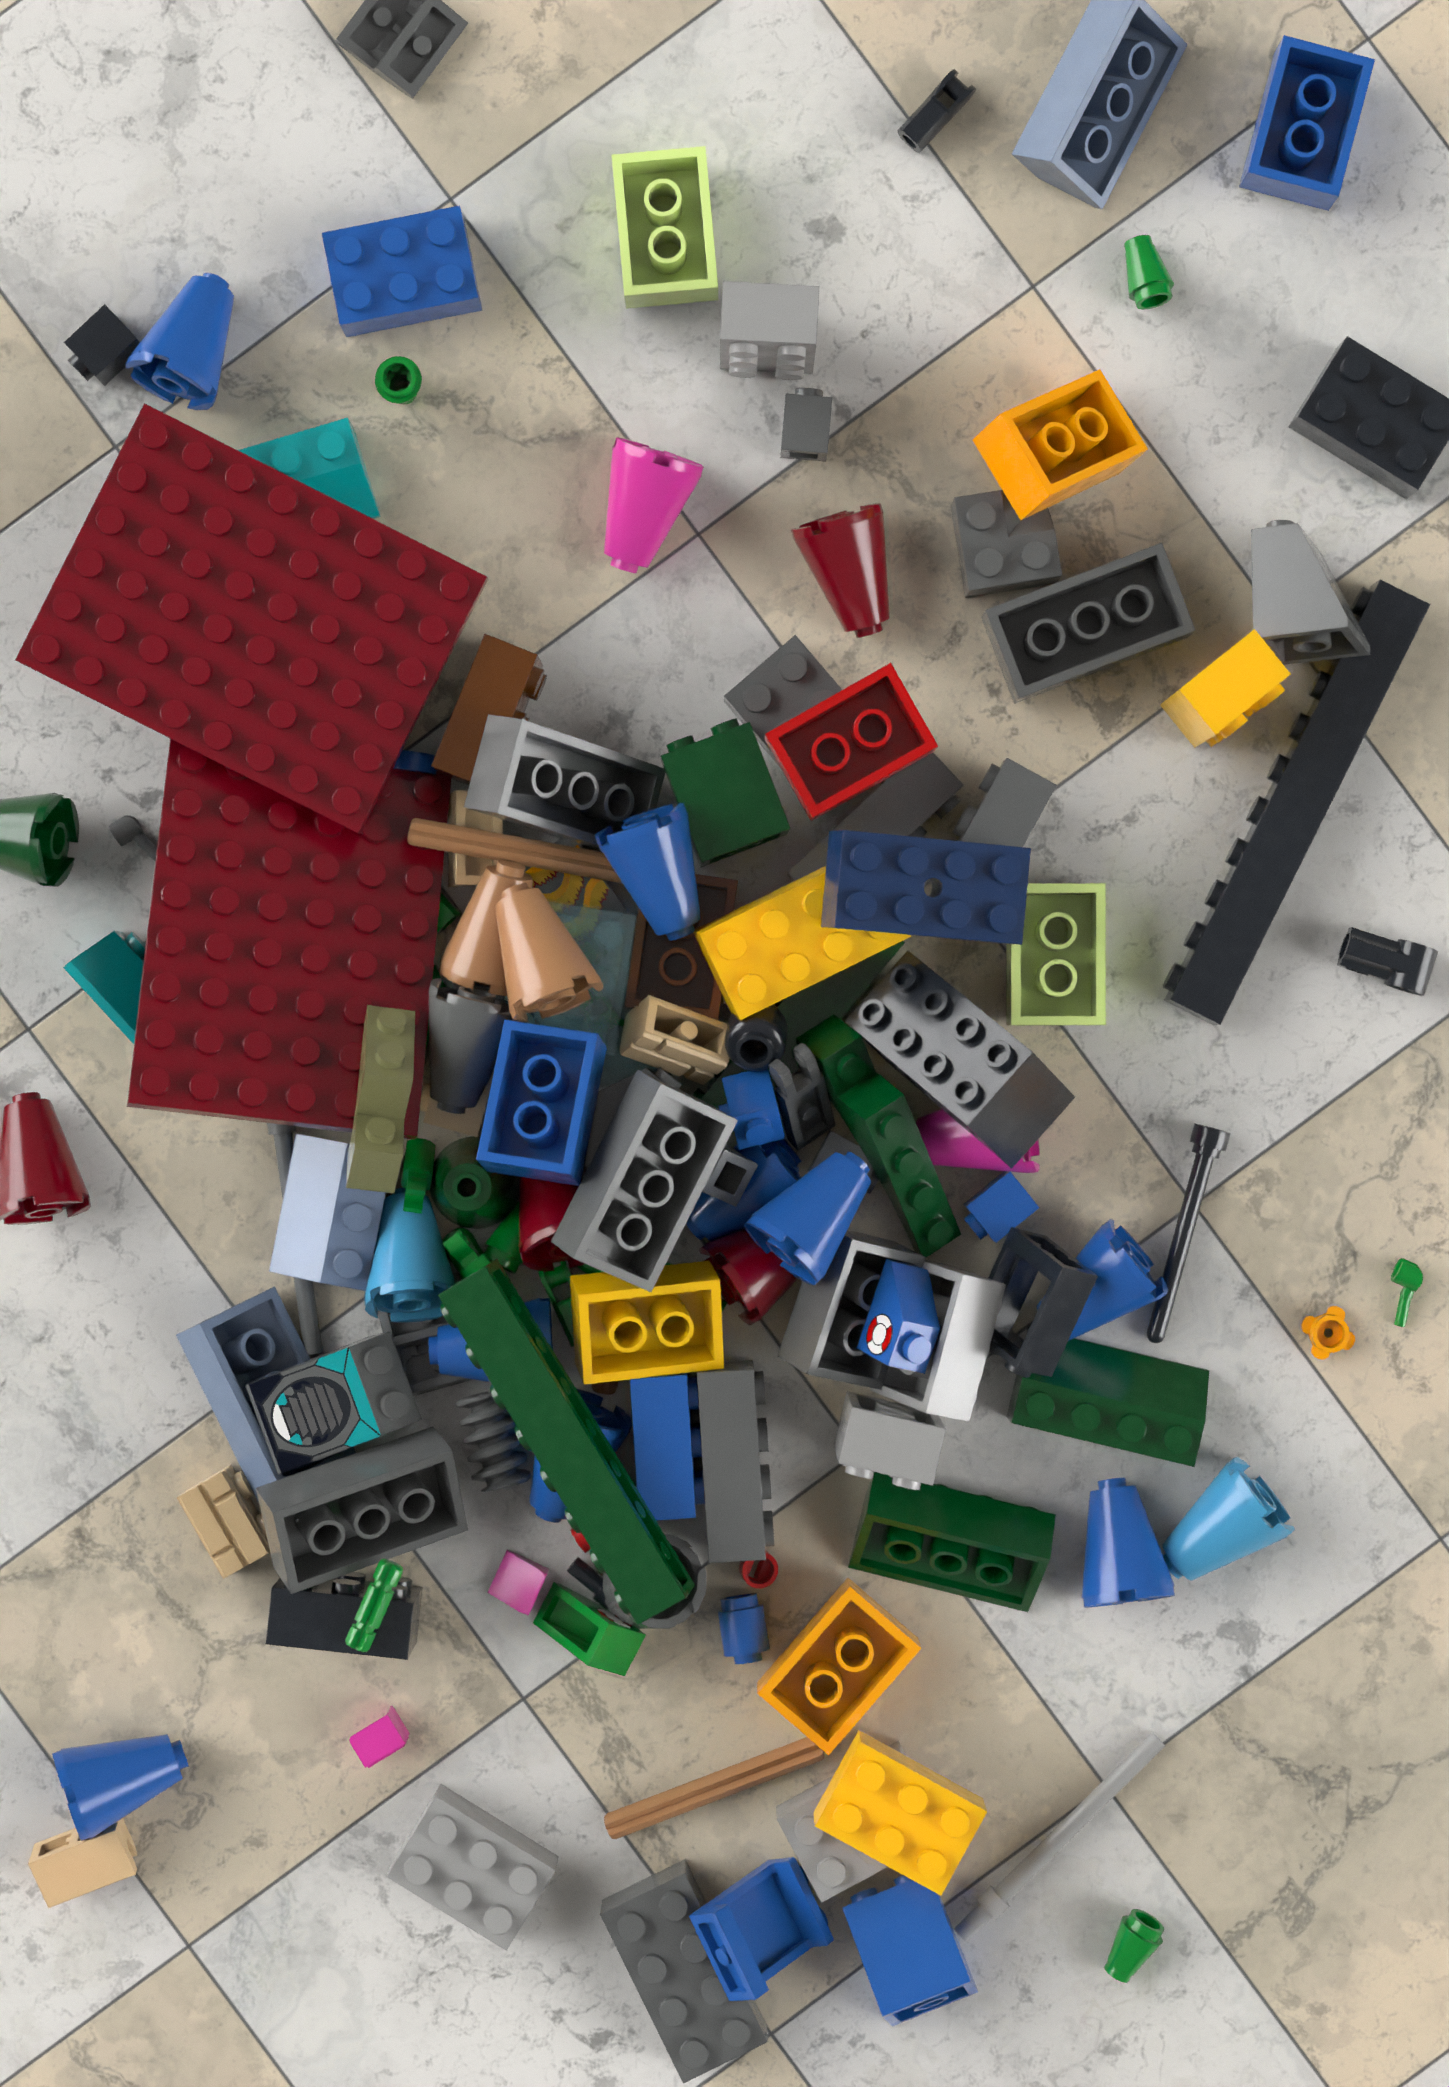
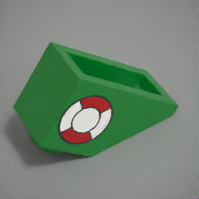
(588, 1630)

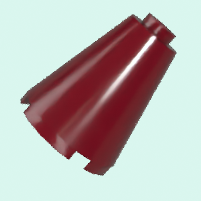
(850, 565)
(37, 1165)
(540, 1214)
(747, 1274)

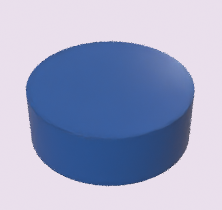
(415, 762)

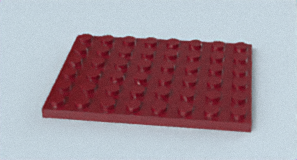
(252, 618)
(274, 944)

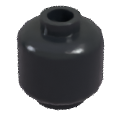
(756, 1039)

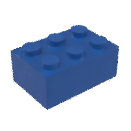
(1306, 123)
(402, 271)
(541, 1102)
(667, 1445)

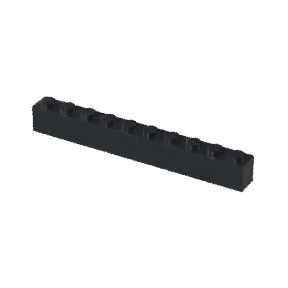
(1293, 807)

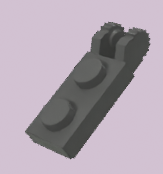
(802, 1098)

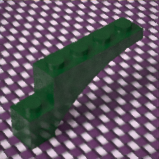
(885, 1132)

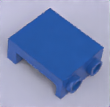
(760, 1927)

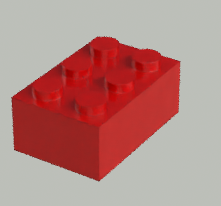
(850, 741)

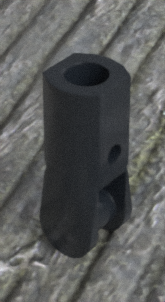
(932, 114)

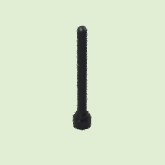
(1207, 1146)

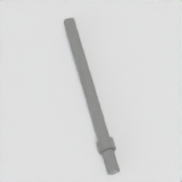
(994, 1901)

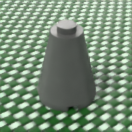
(463, 1042)

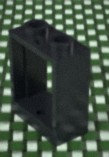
(1070, 1286)

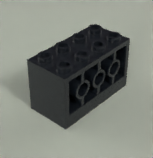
(960, 1059)

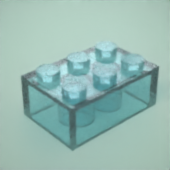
(607, 942)

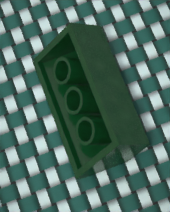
(1117, 1401)
(953, 1542)

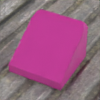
(518, 1582)

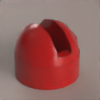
(764, 1574)

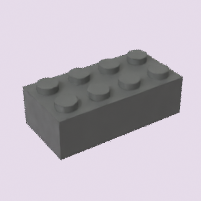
(1088, 623)
(558, 781)
(644, 1181)
(731, 1462)
(362, 1509)
(675, 1974)

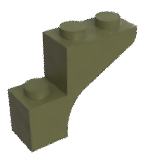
(381, 1099)

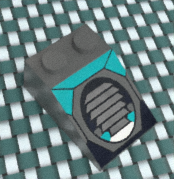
(333, 1402)

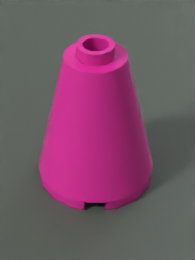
(644, 501)
(955, 1147)

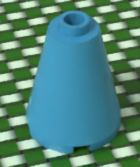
(407, 1264)
(1226, 1524)

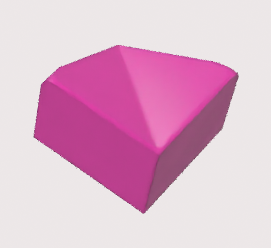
(380, 1739)

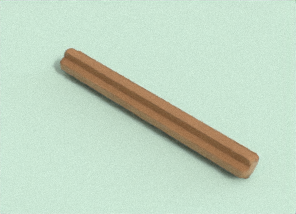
(508, 847)
(712, 1787)

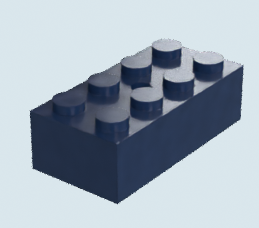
(880, 878)

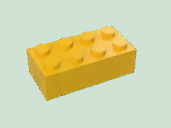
(780, 947)

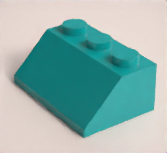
(325, 460)
(113, 977)

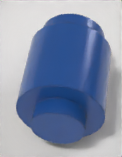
(743, 1628)

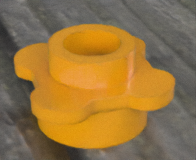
(1340, 1338)

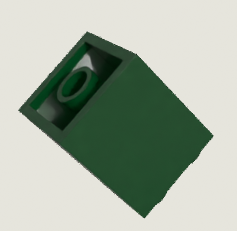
(725, 791)

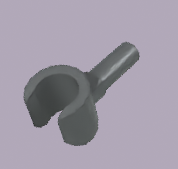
(129, 829)

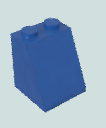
(908, 1950)

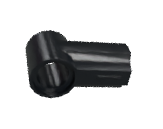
(1398, 963)

